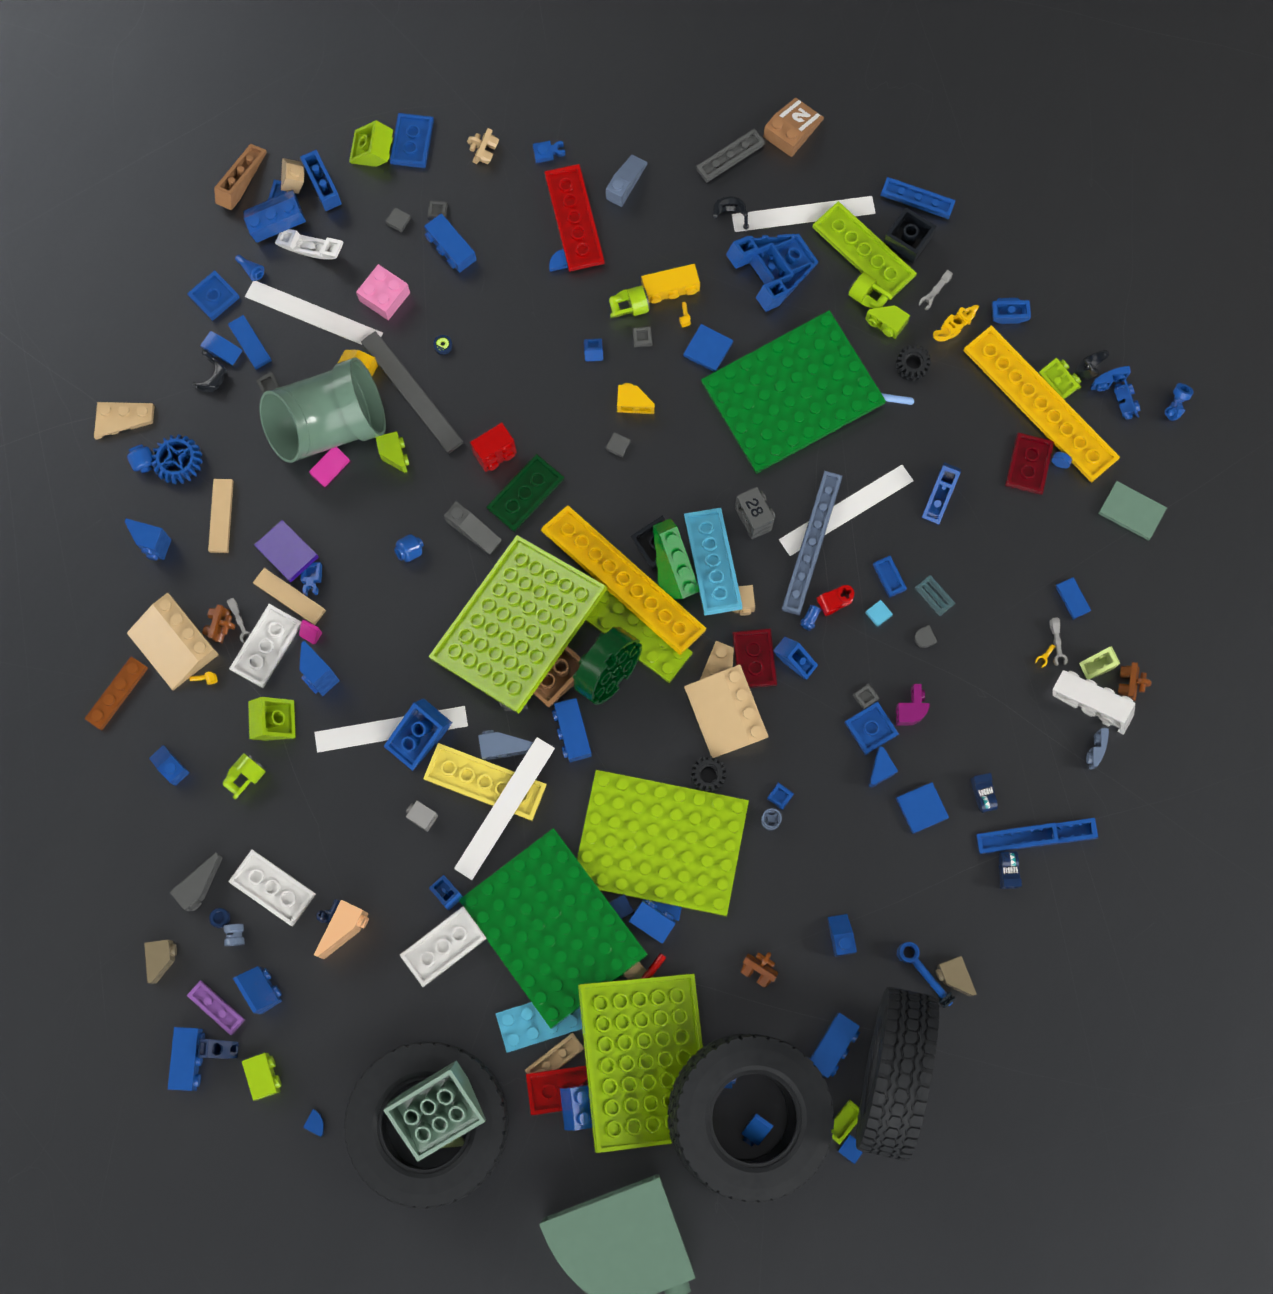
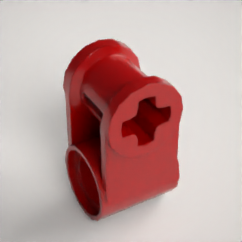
(833, 600)

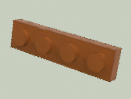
(116, 693)

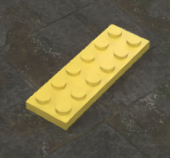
(478, 779)

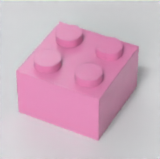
(383, 292)

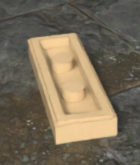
(558, 1055)

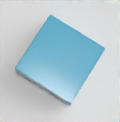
(879, 613)

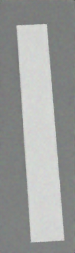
(800, 213)
(309, 312)
(853, 505)
(375, 731)
(504, 808)

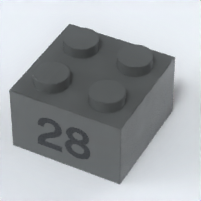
(754, 512)

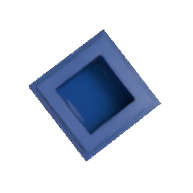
(593, 350)

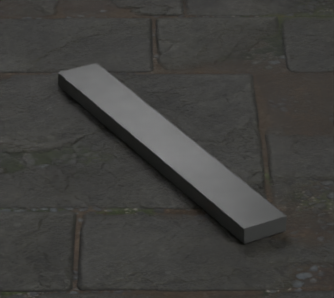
(412, 392)

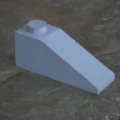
(625, 180)
(499, 745)

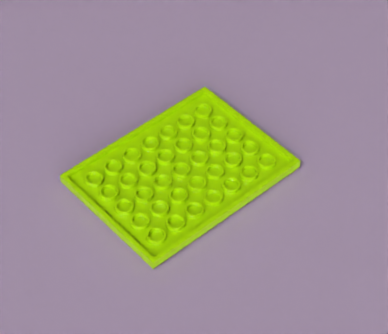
(518, 623)
(662, 842)
(634, 1049)

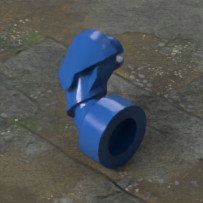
(1182, 393)

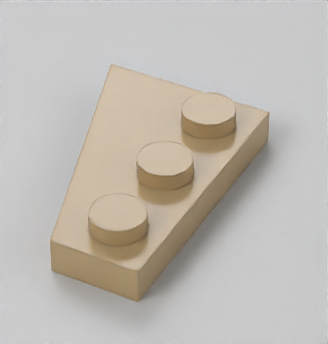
(117, 417)
(719, 660)

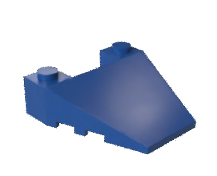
(778, 261)

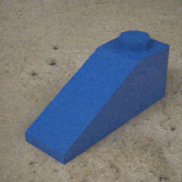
(941, 493)

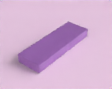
(215, 1007)

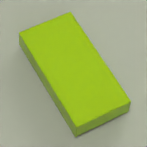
(845, 1121)

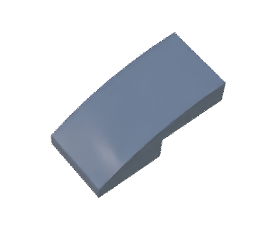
(1096, 754)

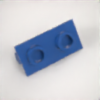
(1125, 392)

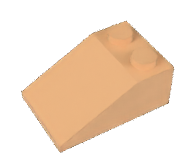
(343, 926)

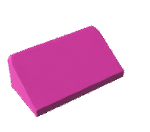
(329, 466)

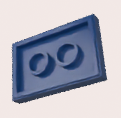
(411, 140)

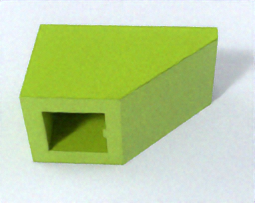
(888, 319)
(391, 451)

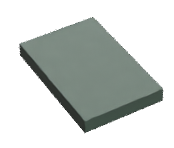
(1132, 510)

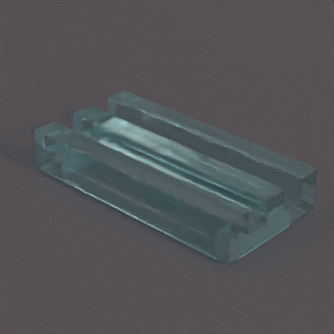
(924, 594)

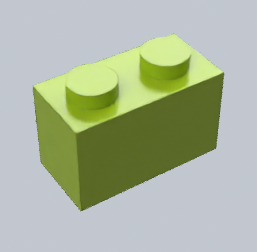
(261, 1076)

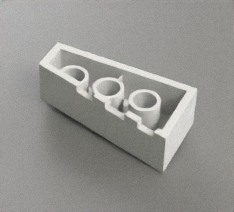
(1095, 700)

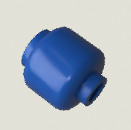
(140, 458)
(409, 548)

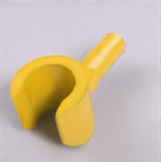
(684, 320)
(1046, 655)
(210, 678)

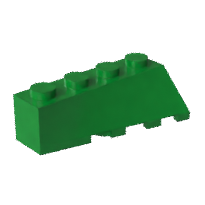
(672, 562)

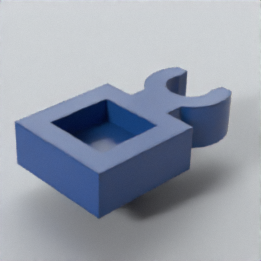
(544, 151)
(310, 577)

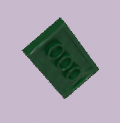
(525, 493)

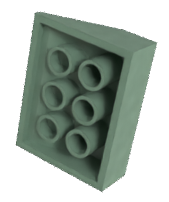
(435, 1111)

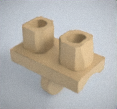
(487, 140)

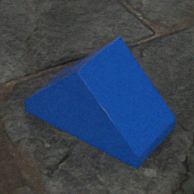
(882, 768)
(446, 892)

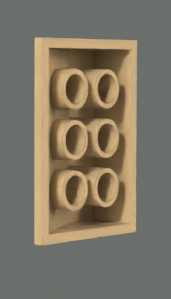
(171, 641)
(726, 711)

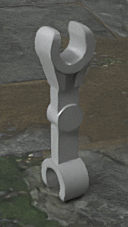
(936, 289)
(235, 610)
(1055, 628)

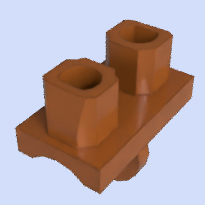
(220, 623)
(1132, 673)
(767, 973)

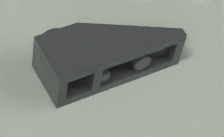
(472, 528)
(196, 885)

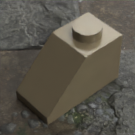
(159, 958)
(955, 975)

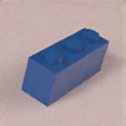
(320, 180)
(449, 243)
(571, 730)
(834, 1045)
(185, 1060)

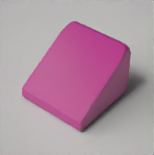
(309, 632)

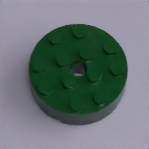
(607, 664)

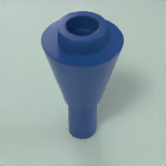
(253, 269)

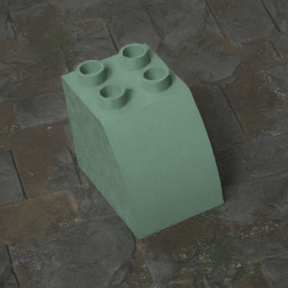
(622, 1242)

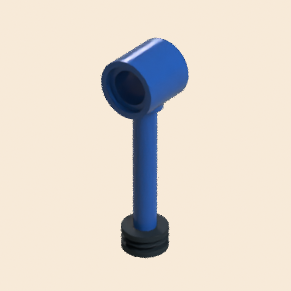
(946, 998)

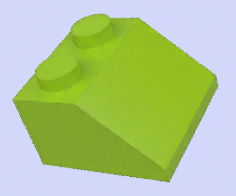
(371, 144)
(271, 719)

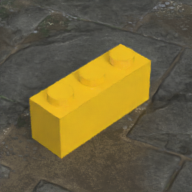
(671, 283)

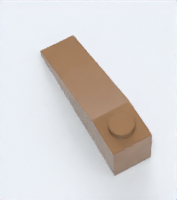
(238, 177)

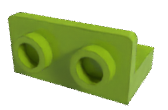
(1060, 379)

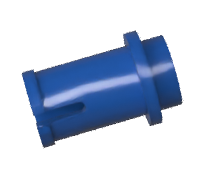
(810, 617)

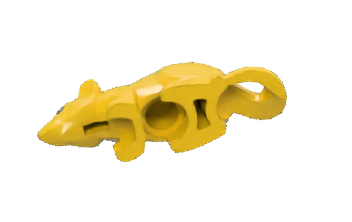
(954, 324)

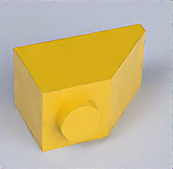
(368, 360)
(633, 400)

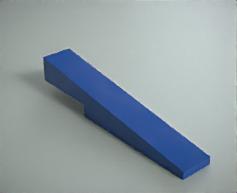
(1037, 835)

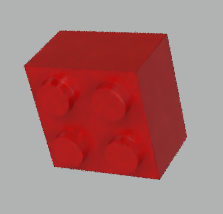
(493, 447)

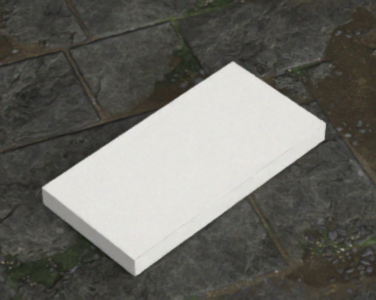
(265, 646)
(272, 887)
(443, 946)

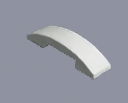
(308, 245)

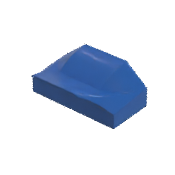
(1010, 310)

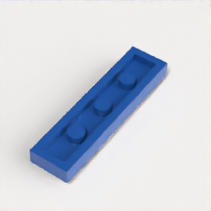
(917, 198)

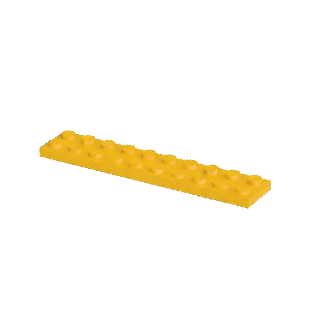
(1041, 403)
(624, 579)

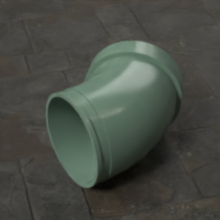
(323, 412)

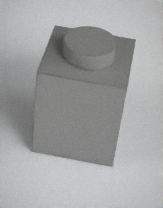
(421, 815)

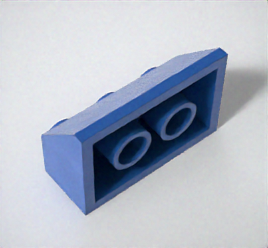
(273, 216)
(315, 671)

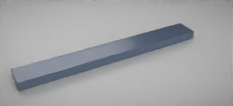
(812, 543)

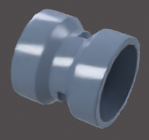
(774, 819)
(234, 935)

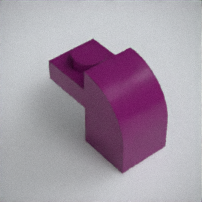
(913, 712)

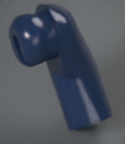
(326, 916)

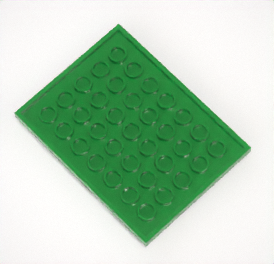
(793, 391)
(552, 927)

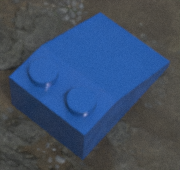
(417, 733)

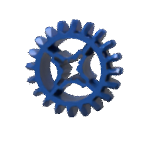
(163, 465)

